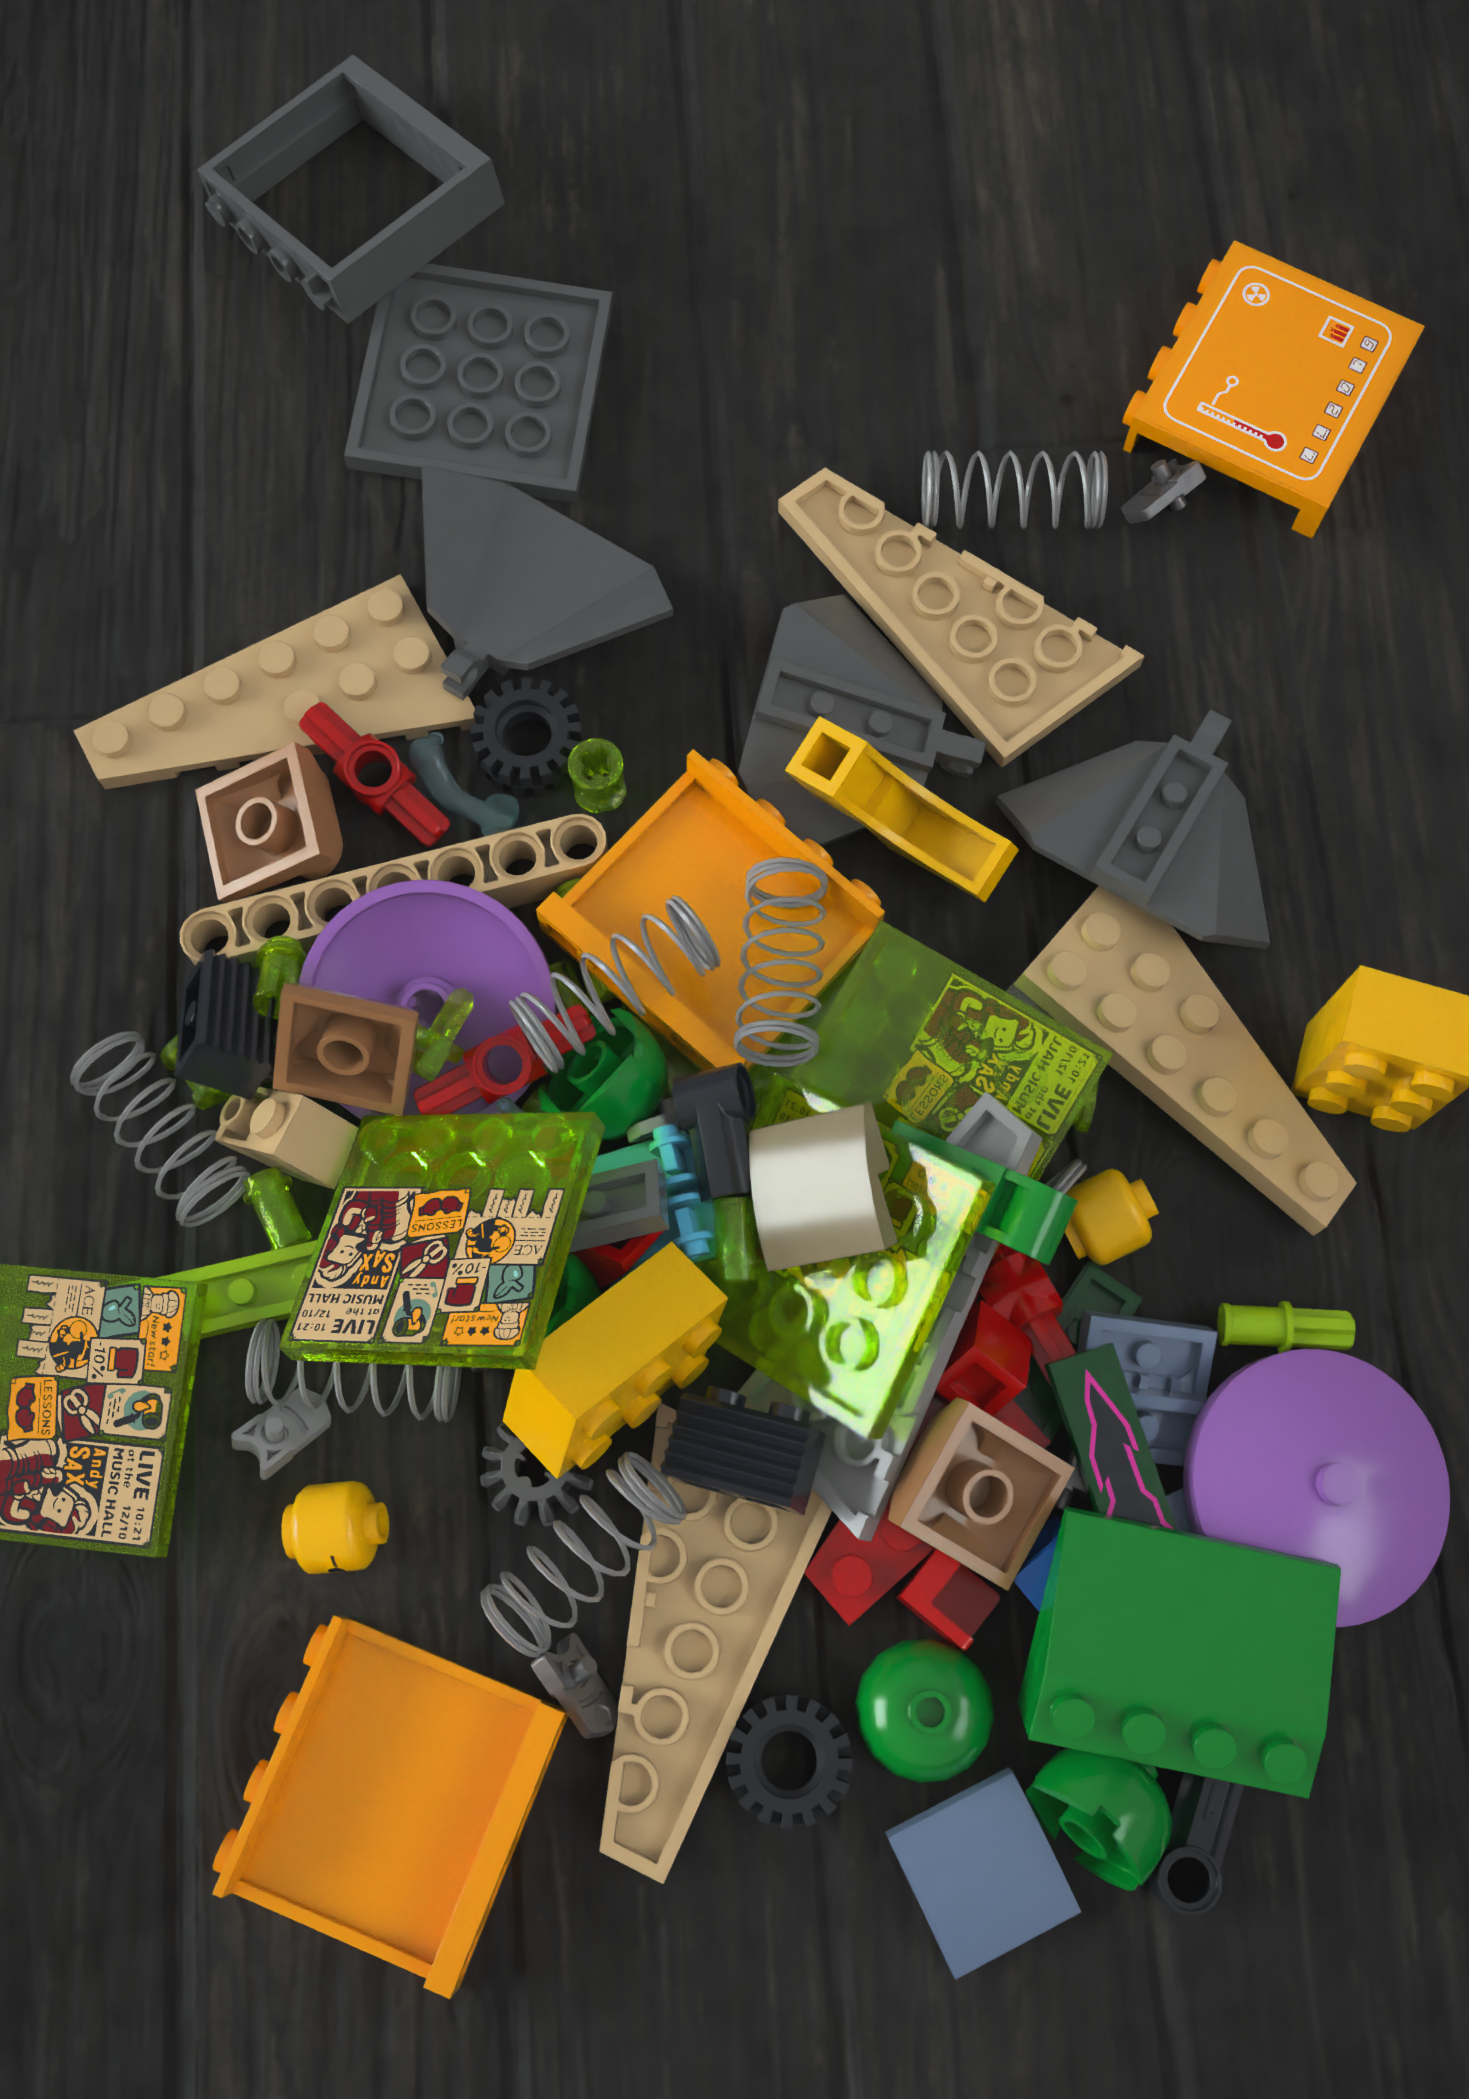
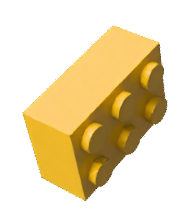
(1386, 1050)
(615, 1361)

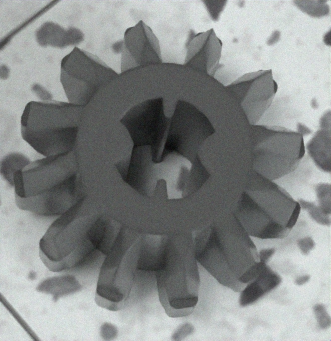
(524, 1487)

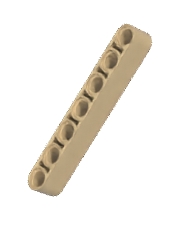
(483, 858)

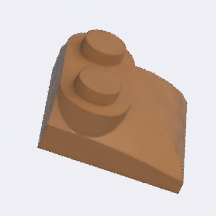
(270, 823)
(345, 1048)
(977, 1491)

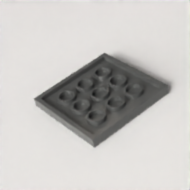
(481, 380)

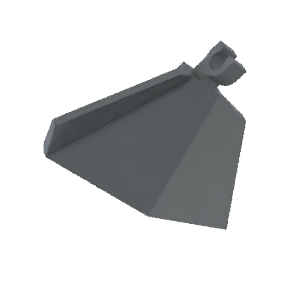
(523, 579)
(843, 669)
(1156, 831)

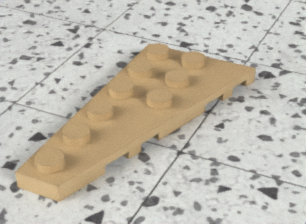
(966, 627)
(362, 658)
(1178, 1041)
(694, 1648)

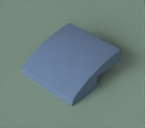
(1165, 1372)
(983, 1872)

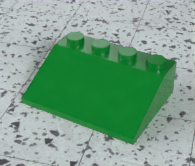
(1183, 1653)

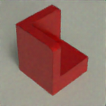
(987, 1361)
(949, 1598)

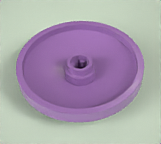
(418, 946)
(1326, 1467)

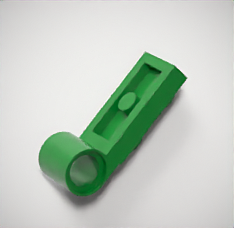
(1020, 1209)

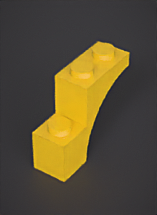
(899, 810)

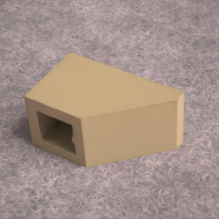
(288, 1134)

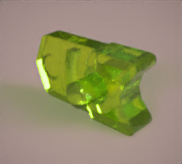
(436, 1043)

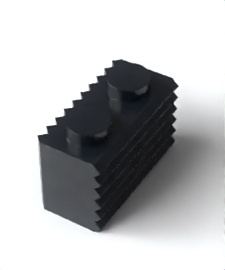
(220, 1032)
(744, 1450)

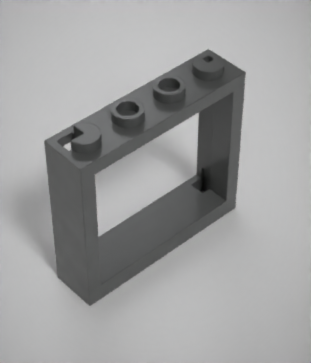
(307, 127)

